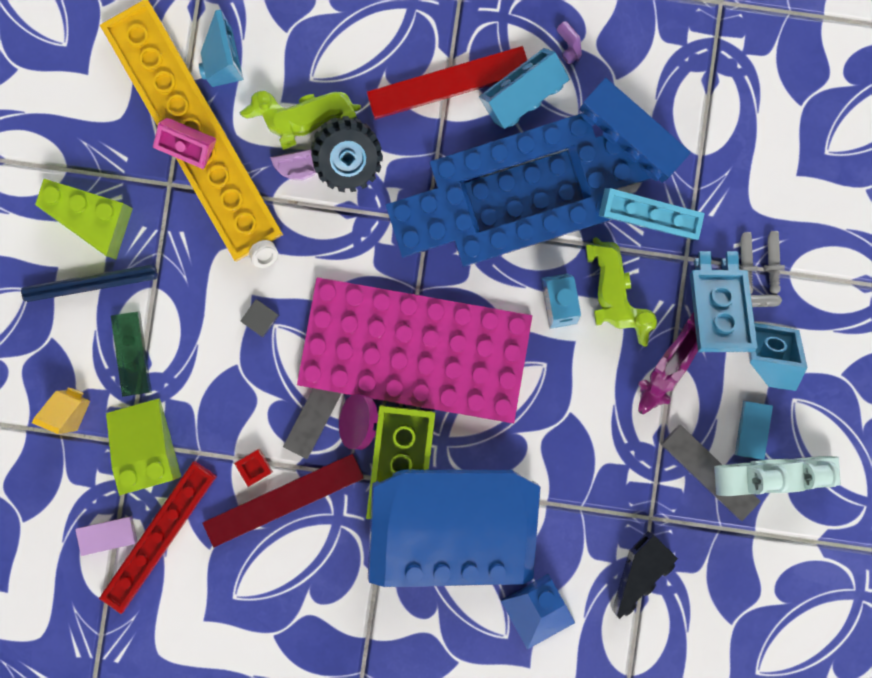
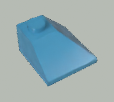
(219, 53)
(779, 356)

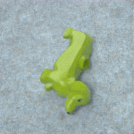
(300, 118)
(613, 294)

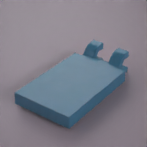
(722, 305)

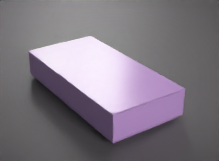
(106, 535)

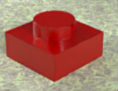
(253, 467)

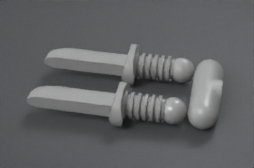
(773, 266)

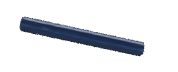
(89, 283)

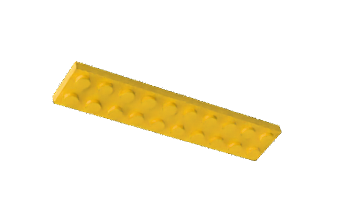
(173, 93)

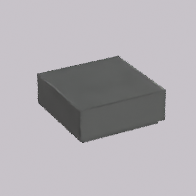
(259, 318)

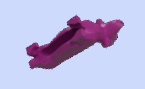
(669, 369)

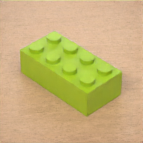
(401, 443)

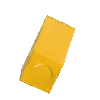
(62, 411)

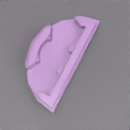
(295, 165)

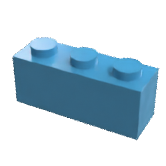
(524, 88)

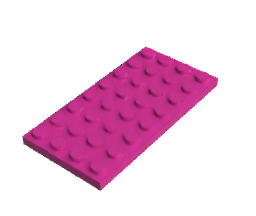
(415, 350)

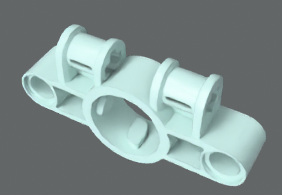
(777, 476)

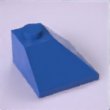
(537, 611)

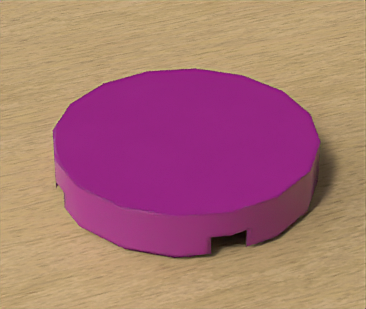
(357, 421)

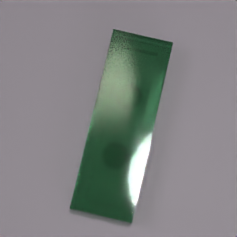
(131, 354)

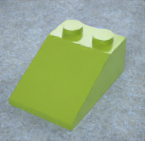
(141, 447)

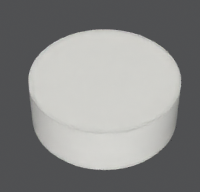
(263, 253)

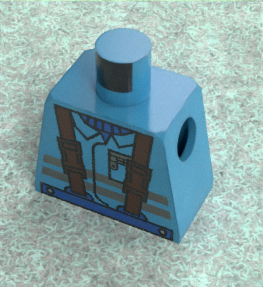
(561, 300)

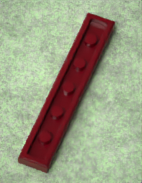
(283, 500)

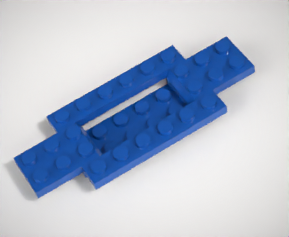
(519, 203)

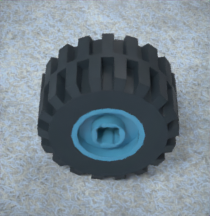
(346, 154)

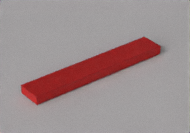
(444, 83)
(158, 537)

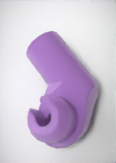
(573, 42)

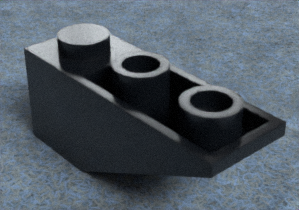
(643, 567)

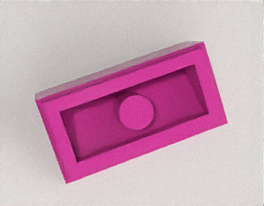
(184, 142)

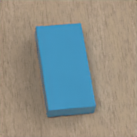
(753, 430)

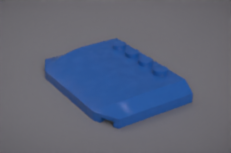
(453, 528)

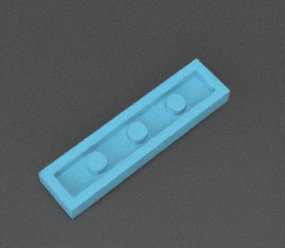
(651, 214)

